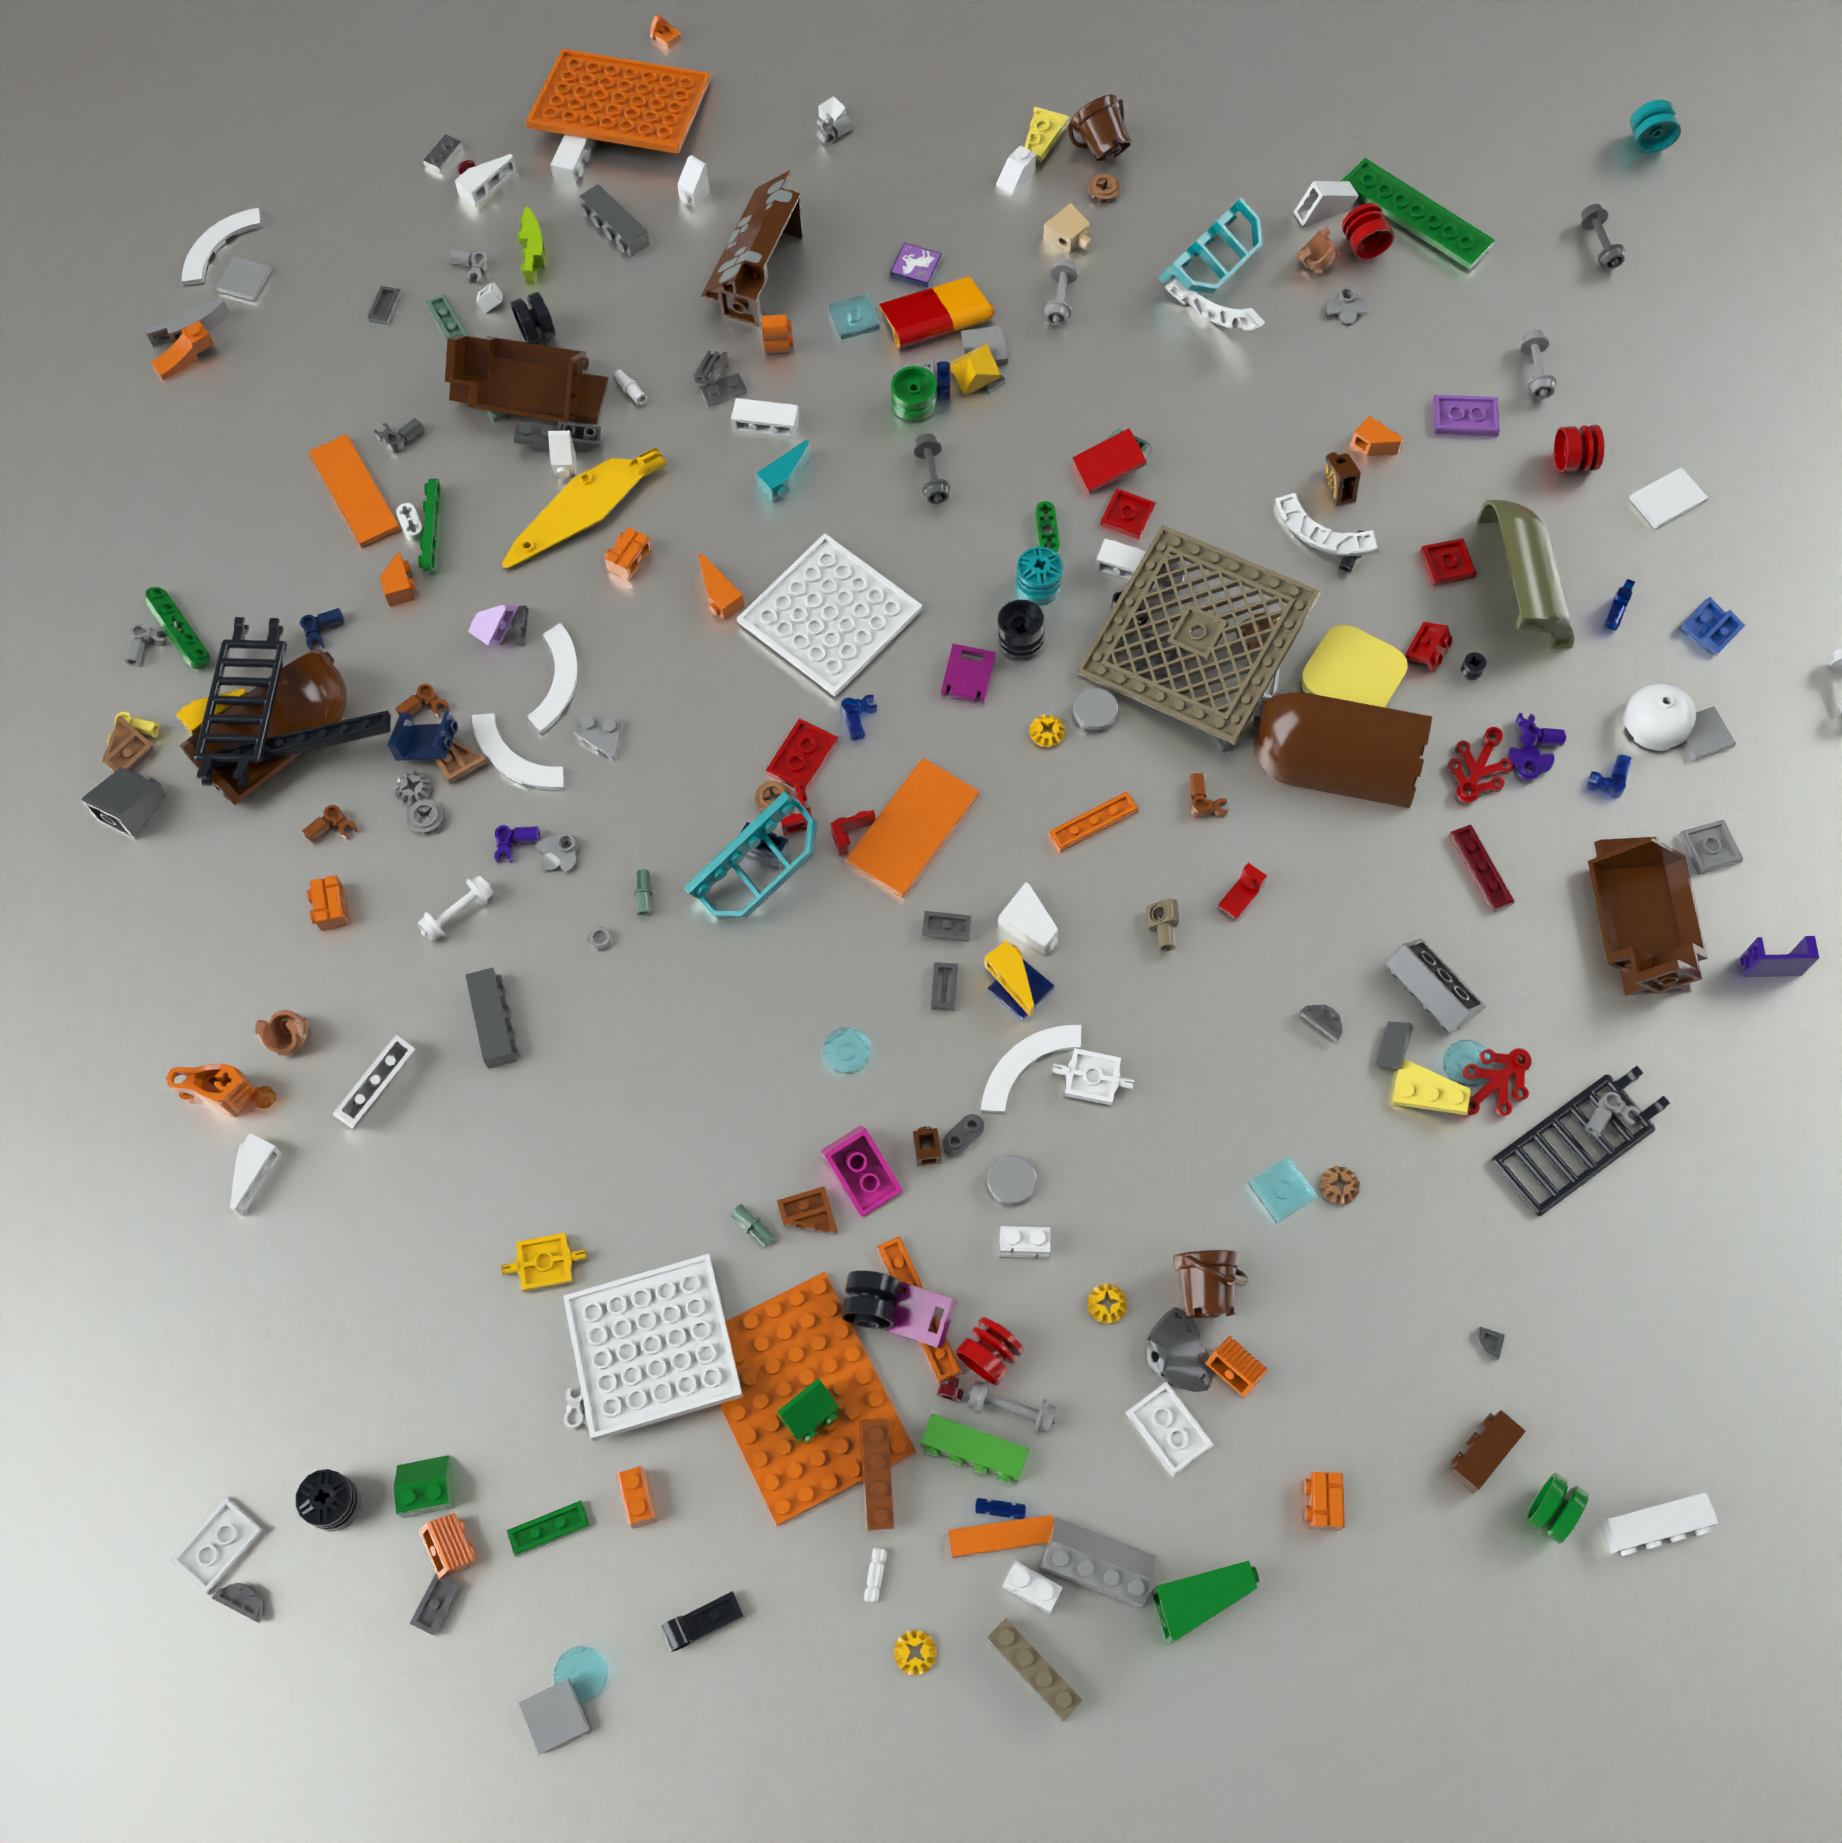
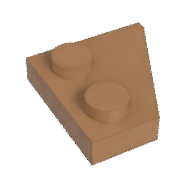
(125, 746)
(460, 762)

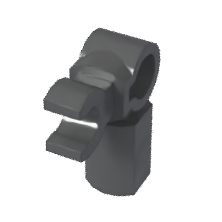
(395, 440)

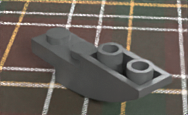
(535, 434)

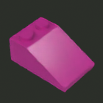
(861, 1170)

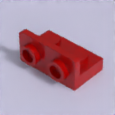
(1430, 645)

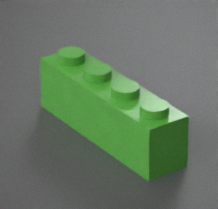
(974, 1448)

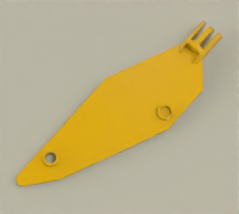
(583, 503)

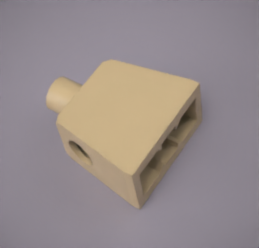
(1068, 230)

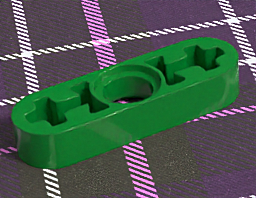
(1050, 522)

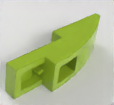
(532, 245)

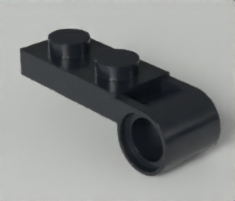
(701, 1622)

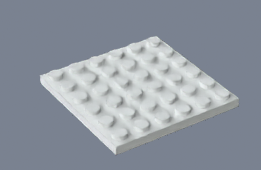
(829, 614)
(651, 1347)

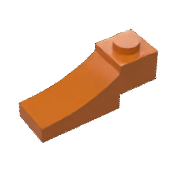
(184, 351)

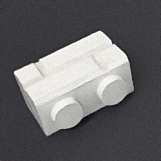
(1024, 1242)
(1032, 1587)

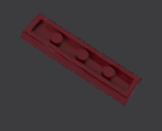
(1481, 868)

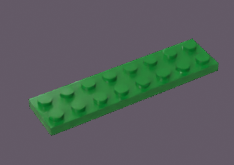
(1419, 214)

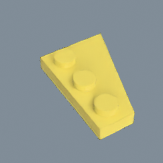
(1044, 131)
(1430, 1091)

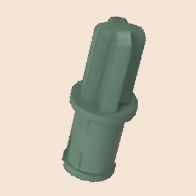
(643, 892)
(752, 1225)

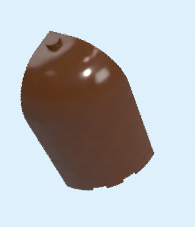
(306, 697)
(1341, 746)

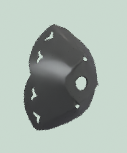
(1178, 1352)

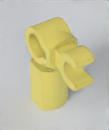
(142, 725)

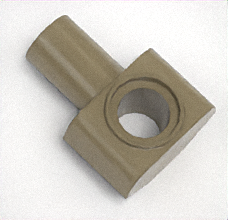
(1163, 918)

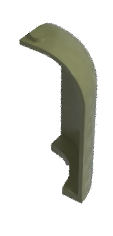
(1532, 571)

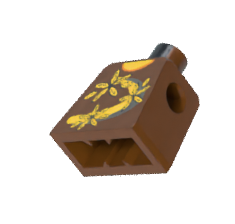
(1342, 478)

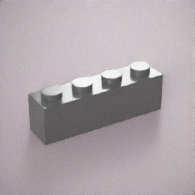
(614, 220)
(491, 1018)

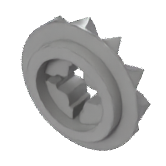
(422, 787)
(424, 807)

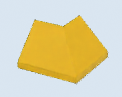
(975, 369)

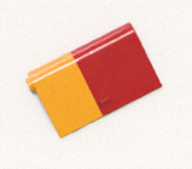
(936, 311)

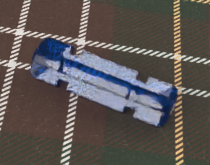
(1000, 1508)

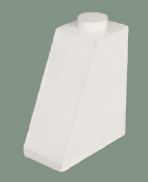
(1324, 201)
(1029, 921)

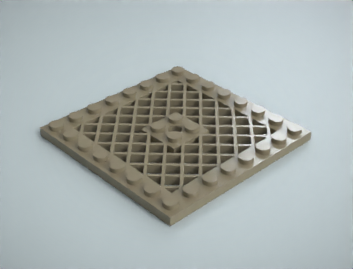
(1168, 542)

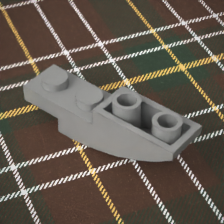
(208, 313)

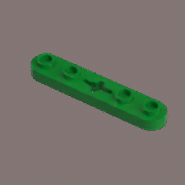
(431, 509)
(168, 615)

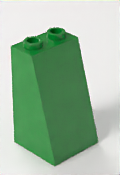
(1198, 1598)

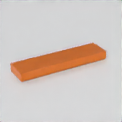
(1093, 821)
(1000, 1536)

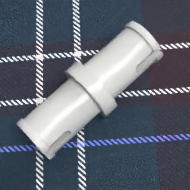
(630, 387)

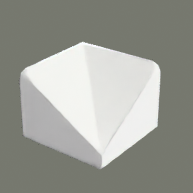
(833, 108)
(489, 297)

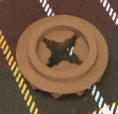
(1099, 181)
(763, 793)
(1333, 1193)

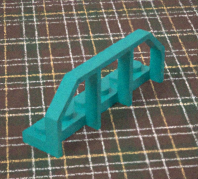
(1206, 239)
(741, 845)

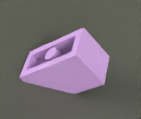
(493, 623)

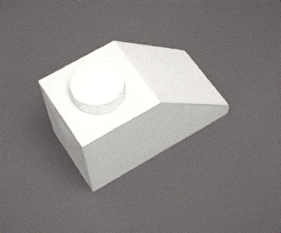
(1017, 170)
(694, 182)
(562, 454)

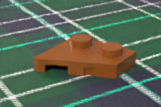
(808, 1211)

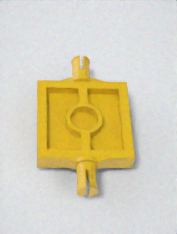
(544, 1262)

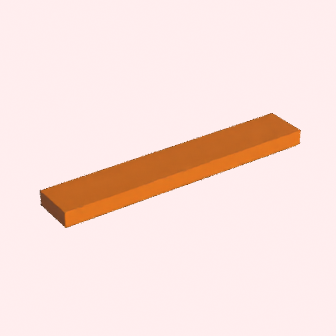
(901, 1267)

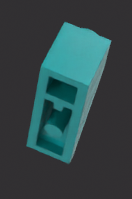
(782, 473)

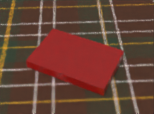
(1109, 460)
(801, 754)

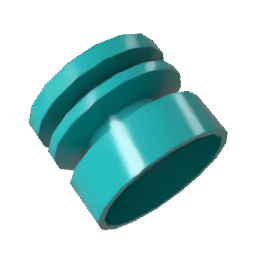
(1039, 575)

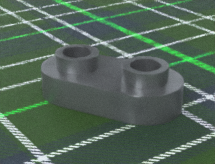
(964, 1134)

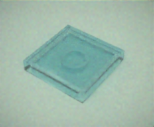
(854, 316)
(1282, 1189)

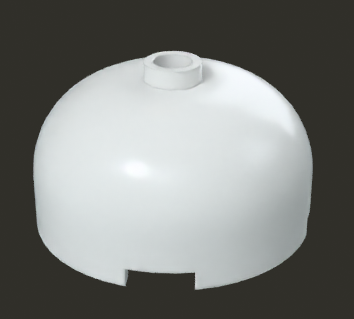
(1659, 716)

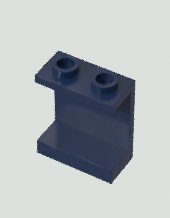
(422, 741)

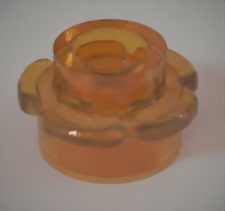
(261, 1101)

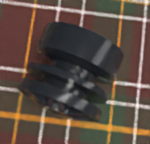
(1021, 629)
(340, 1507)

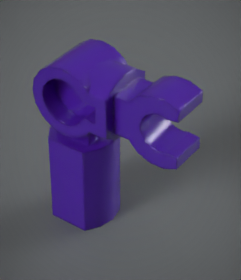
(1532, 734)
(506, 836)

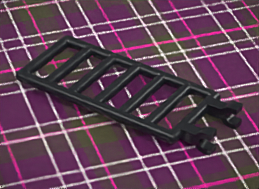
(1593, 1167)

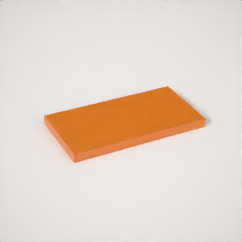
(912, 827)

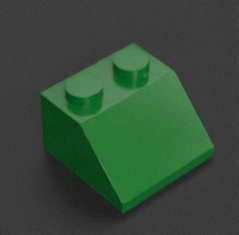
(809, 1412)
(423, 1487)

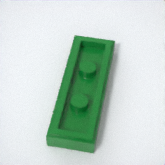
(548, 1528)

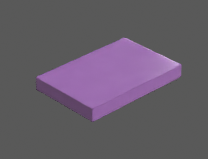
(1466, 415)

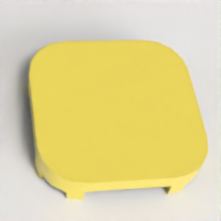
(1354, 667)

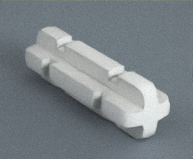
(875, 1575)

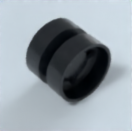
(870, 1299)

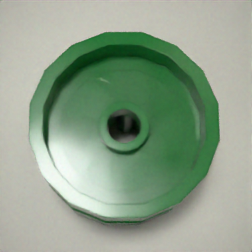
(914, 393)
(1557, 1508)

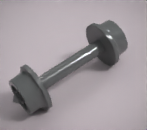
(1593, 218)
(936, 489)

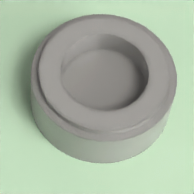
(600, 938)

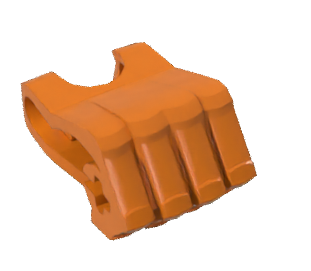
(231, 1092)

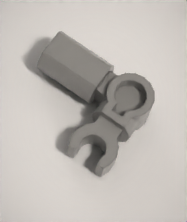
(830, 130)
(477, 262)
(141, 636)
(1608, 1105)

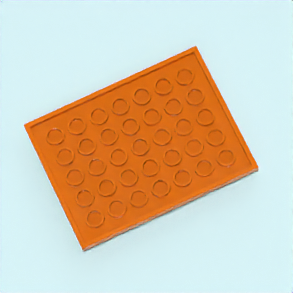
(619, 101)
(777, 1355)

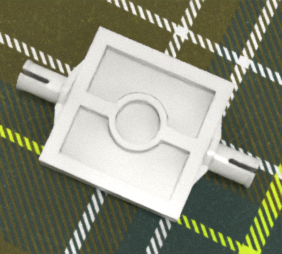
(1092, 1076)

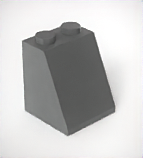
(125, 801)

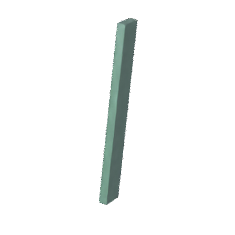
(451, 326)

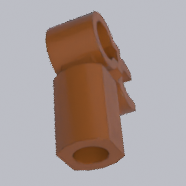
(424, 695)
(1201, 805)
(332, 816)

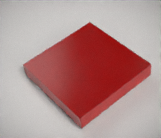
(1127, 513)
(1448, 562)

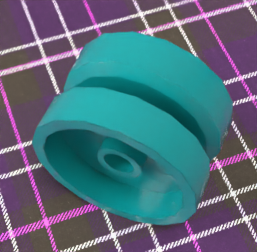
(1655, 126)

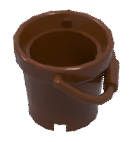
(1101, 127)
(1209, 1282)

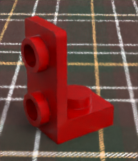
(796, 822)
(843, 825)
(1243, 891)

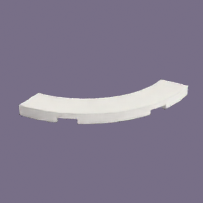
(210, 241)
(1223, 316)
(1321, 537)
(563, 683)
(510, 763)
(1021, 1057)

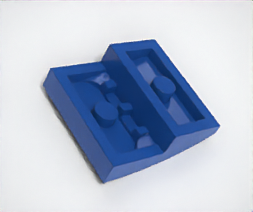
(1712, 626)

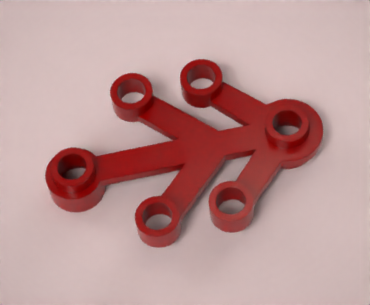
(1478, 768)
(1499, 1079)

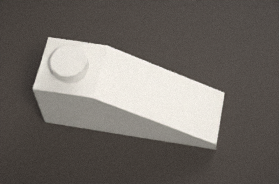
(483, 179)
(252, 1166)

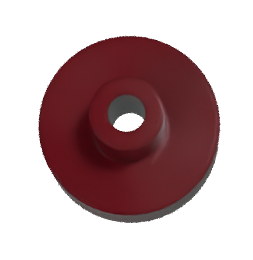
(950, 1391)

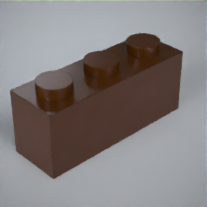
(1485, 1450)

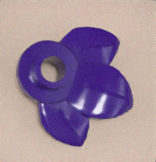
(1530, 758)

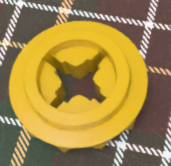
(1047, 739)
(1099, 1311)
(915, 1665)

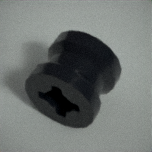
(1469, 670)

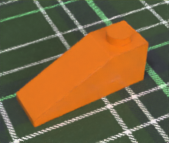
(722, 594)

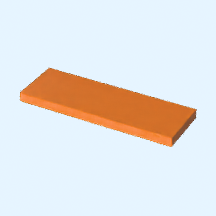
(354, 490)

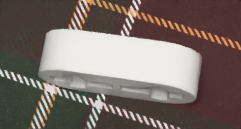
(407, 523)

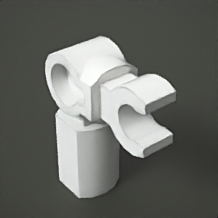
(575, 1416)

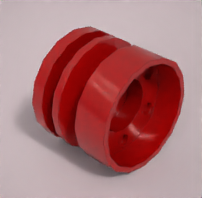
(1367, 231)
(1578, 448)
(993, 1346)

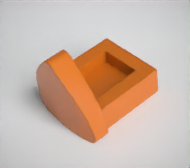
(664, 32)

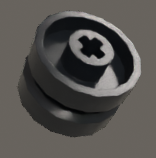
(533, 318)

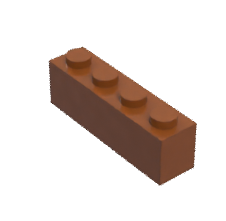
(876, 1474)

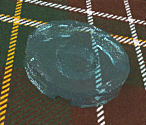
(846, 1050)
(1462, 1054)
(585, 1669)

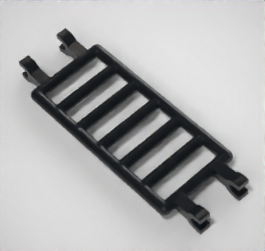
(244, 760)

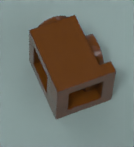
(927, 1156)

